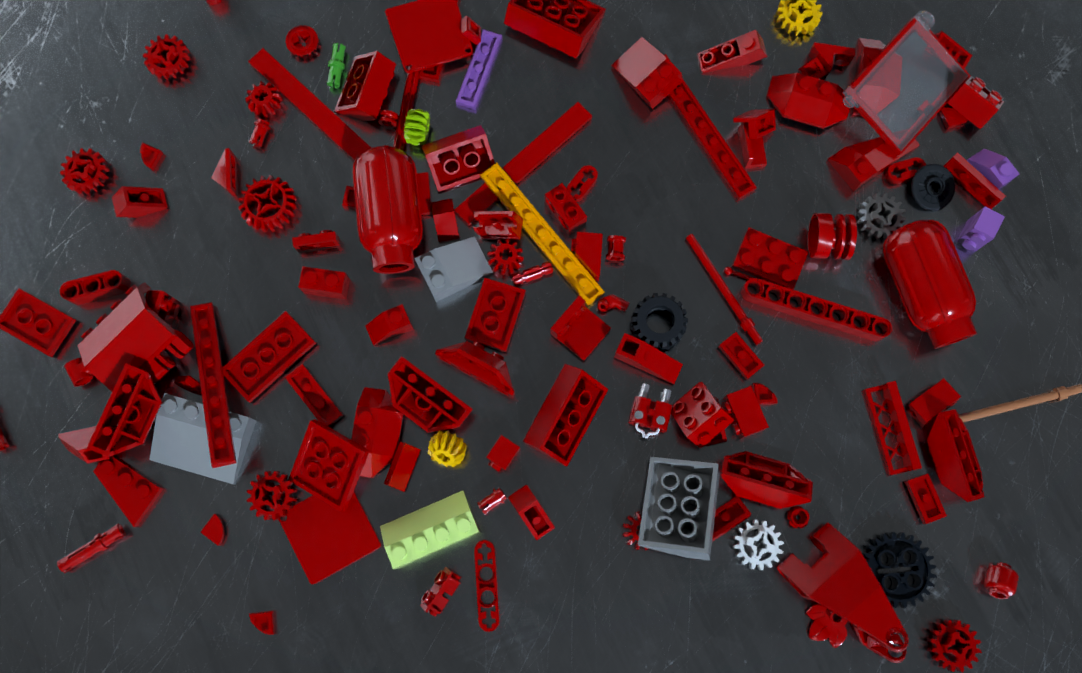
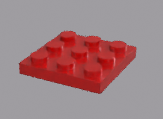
(328, 465)

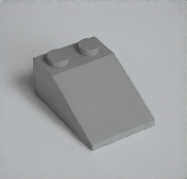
(453, 267)

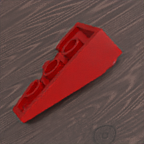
(866, 160)

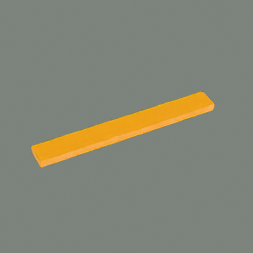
(542, 234)

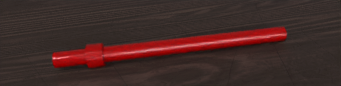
(746, 323)

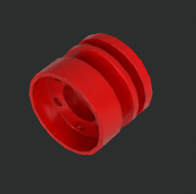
(832, 236)

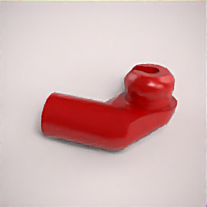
(612, 301)

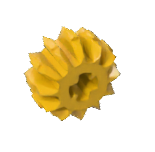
(447, 448)

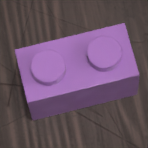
(980, 229)

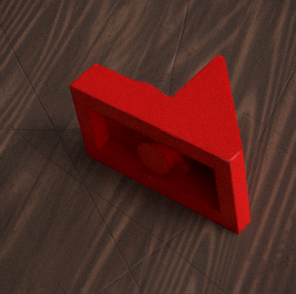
(831, 54)

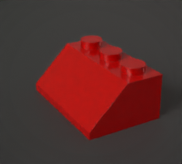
(366, 86)
(458, 157)

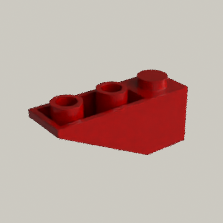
(733, 53)
(647, 358)

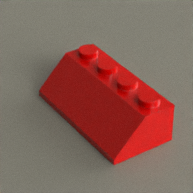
(565, 414)

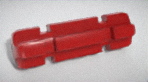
(532, 273)

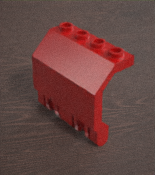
(133, 337)

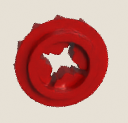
(305, 32)

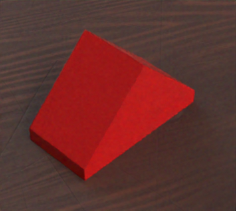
(445, 220)

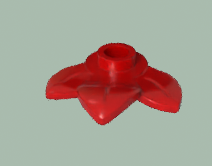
(825, 626)

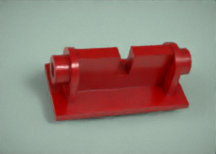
(432, 600)

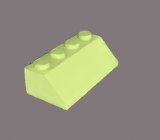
(428, 530)

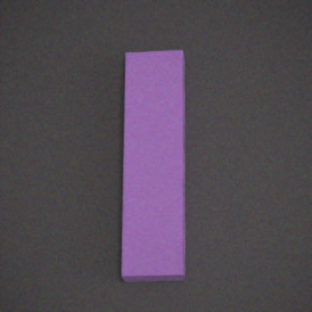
(479, 70)

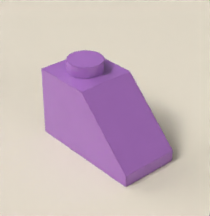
(994, 167)

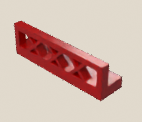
(900, 426)

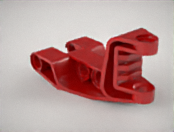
(850, 589)

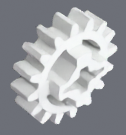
(754, 553)

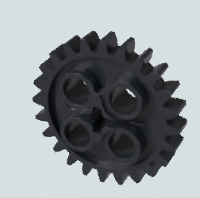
(894, 548)

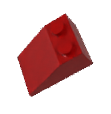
(648, 72)

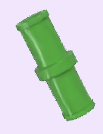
(336, 65)

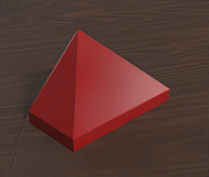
(226, 172)

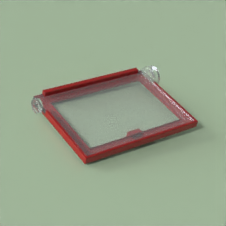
(906, 83)

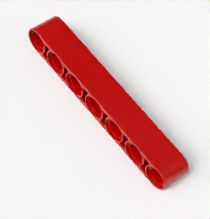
(825, 308)

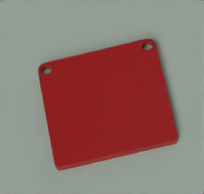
(428, 33)
(328, 538)

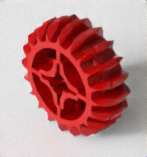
(263, 219)

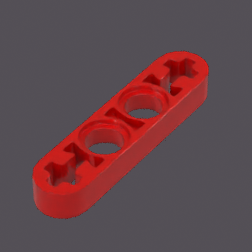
(483, 585)

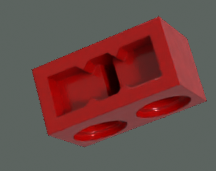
(565, 209)

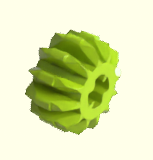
(417, 127)

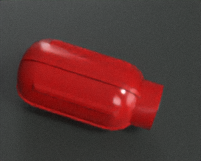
(387, 208)
(931, 281)

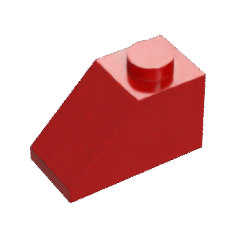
(138, 201)
(588, 251)
(389, 325)
(531, 512)

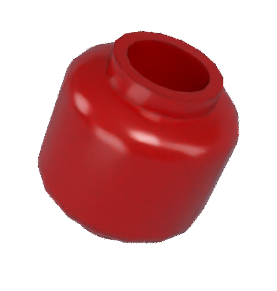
(1001, 580)

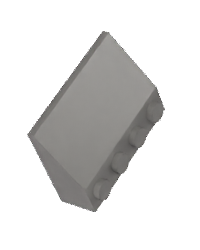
(183, 442)
(680, 507)

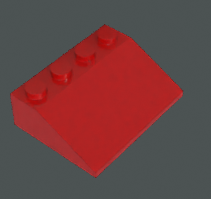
(558, 23)

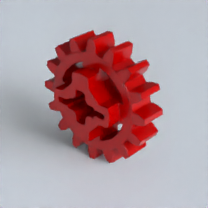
(166, 57)
(86, 168)
(277, 502)
(962, 653)

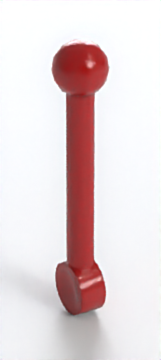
(728, 270)

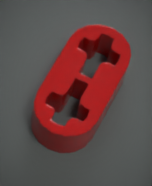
(903, 166)
(585, 186)

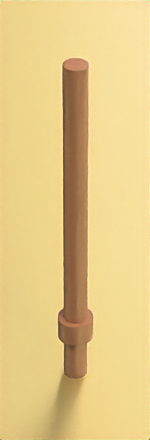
(1058, 393)

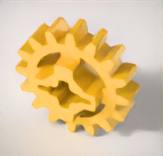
(796, 15)

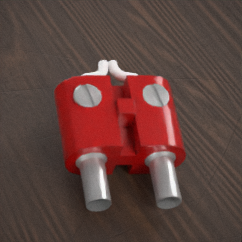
(650, 413)

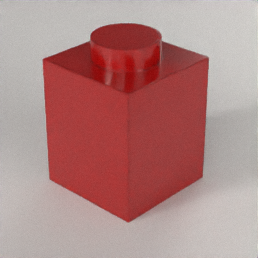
(502, 454)

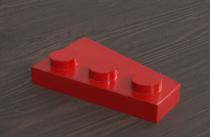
(128, 488)

